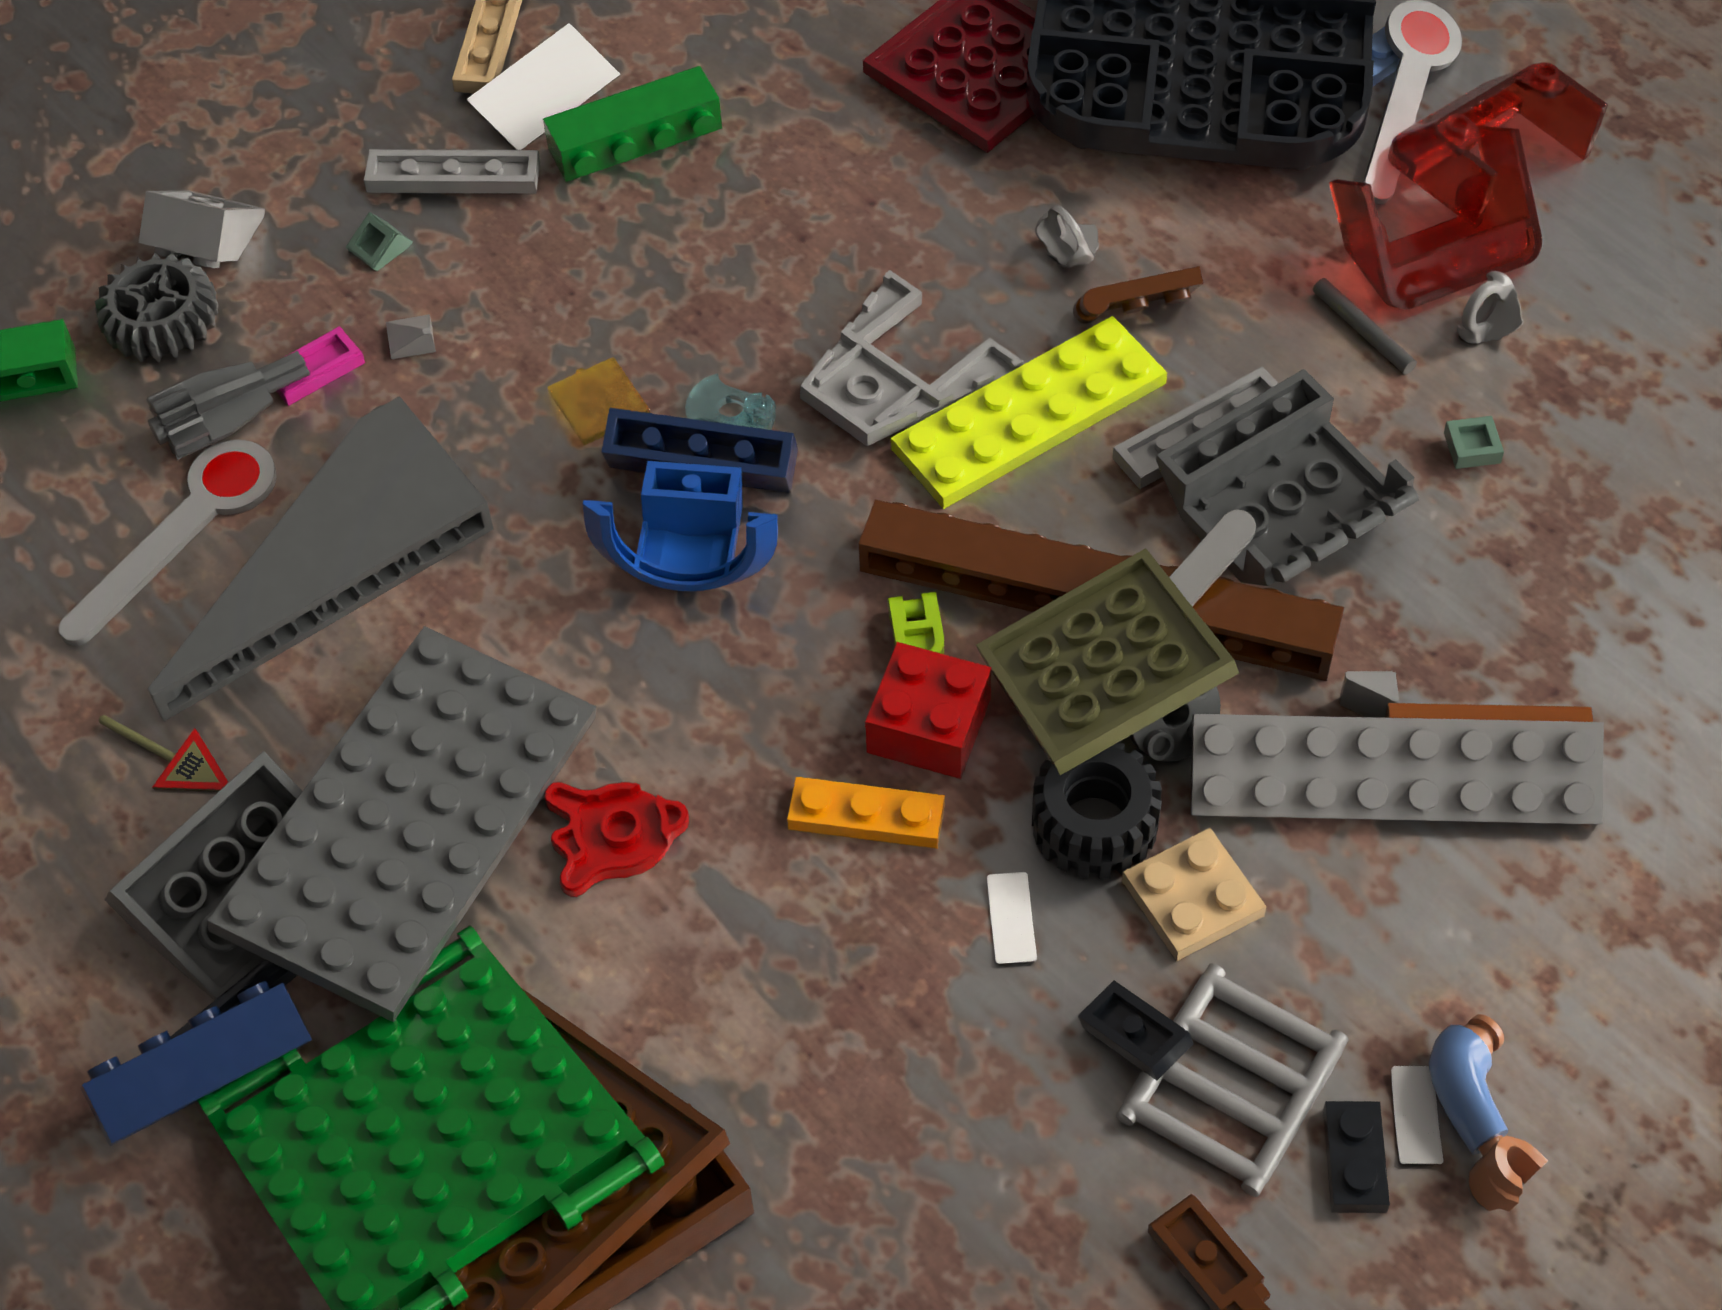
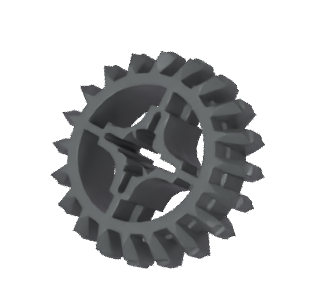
(169, 304)

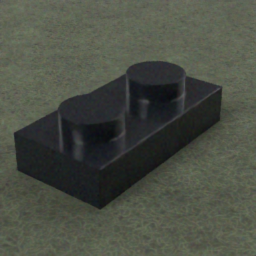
(1135, 1030)
(1356, 1157)

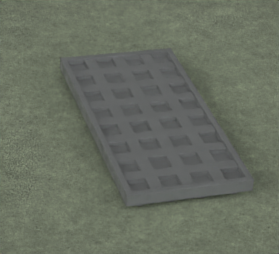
(403, 823)

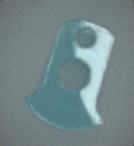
(711, 394)

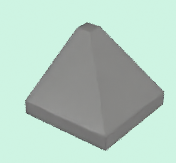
(410, 336)

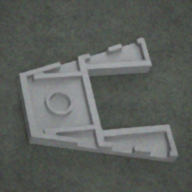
(875, 394)

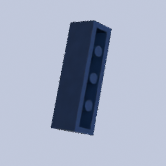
(639, 437)
(194, 1064)

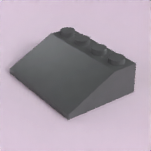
(195, 868)

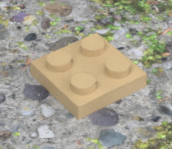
(1193, 894)

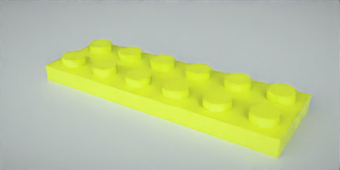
(1028, 411)

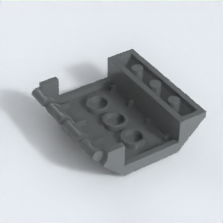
(1289, 473)

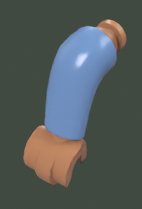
(1458, 1075)

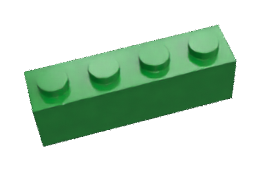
(632, 123)
(36, 360)

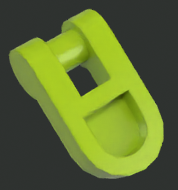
(921, 633)

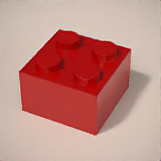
(928, 710)

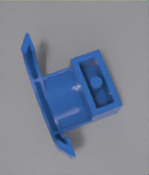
(687, 529)

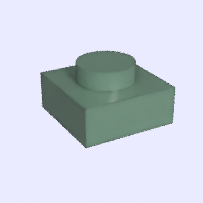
(1473, 442)

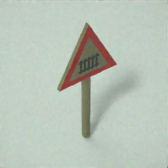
(189, 769)

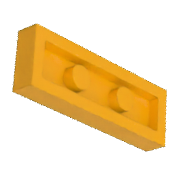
(866, 812)

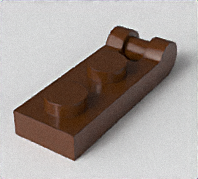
(1137, 293)

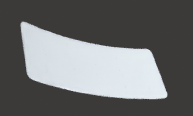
(1011, 918)
(1416, 1115)

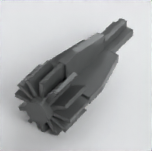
(218, 402)

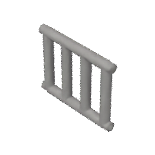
(1278, 1130)

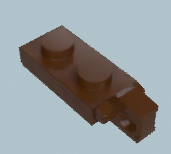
(1209, 1257)

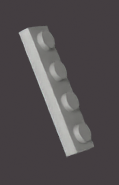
(452, 171)
(1138, 453)

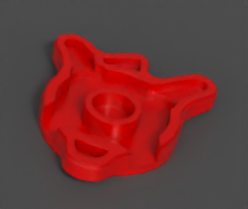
(611, 832)

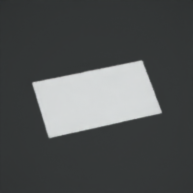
(541, 84)

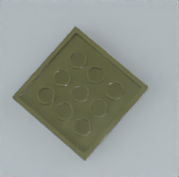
(1106, 660)

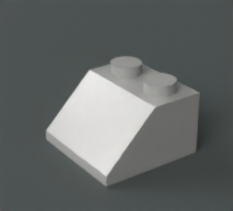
(197, 226)

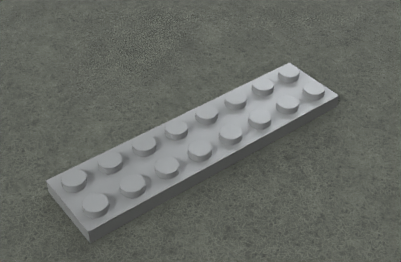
(1397, 768)

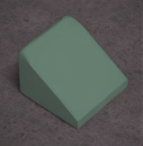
(377, 242)

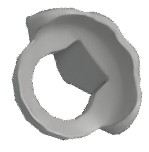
(1068, 242)
(1496, 316)

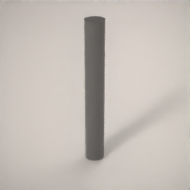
(1364, 326)

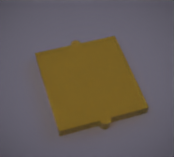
(590, 394)

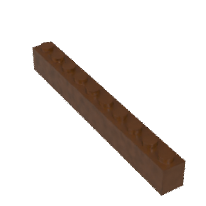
(1032, 571)

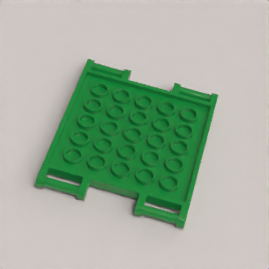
(428, 1138)

